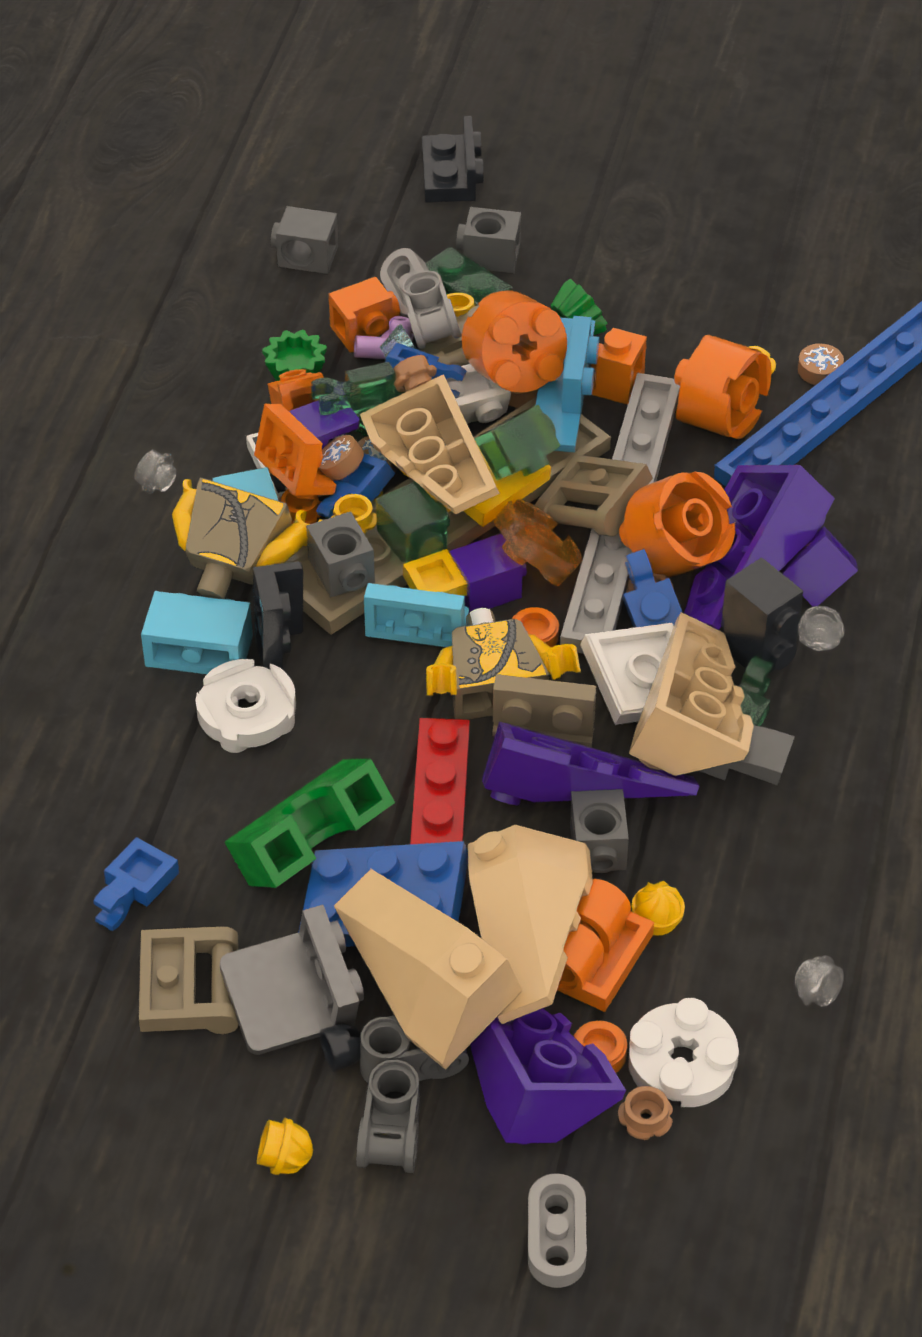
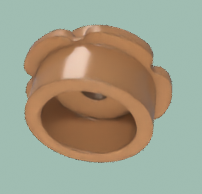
(413, 373)
(649, 1101)

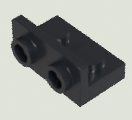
(451, 165)
(277, 609)

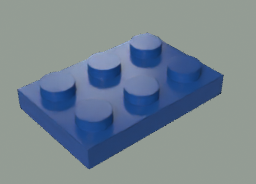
(426, 870)

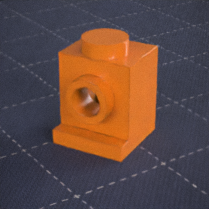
(361, 311)
(618, 365)
(293, 389)

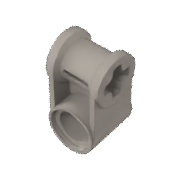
(429, 308)

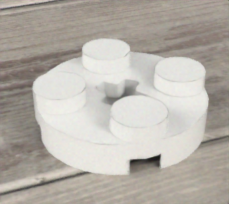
(252, 726)
(688, 1026)

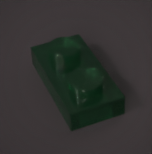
(465, 276)

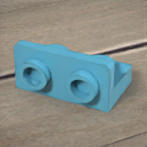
(413, 614)

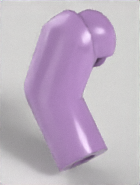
(370, 345)

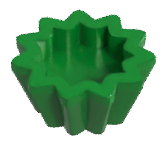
(574, 301)
(293, 353)

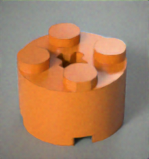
(515, 341)
(722, 387)
(679, 523)

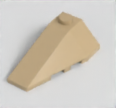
(432, 444)
(693, 706)
(527, 904)
(428, 966)

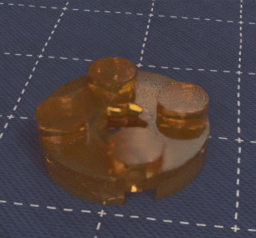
(532, 539)

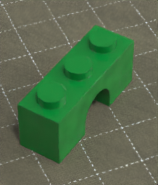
(283, 837)

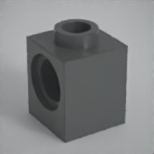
(491, 238)
(306, 239)
(340, 554)
(601, 824)

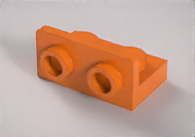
(291, 453)

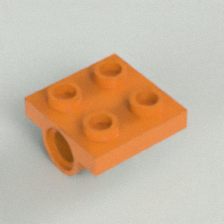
(603, 946)

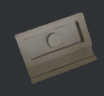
(546, 707)

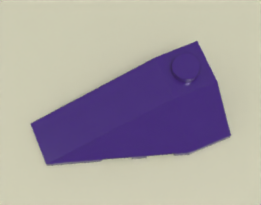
(774, 518)
(549, 768)
(542, 1078)

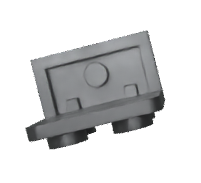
(292, 985)

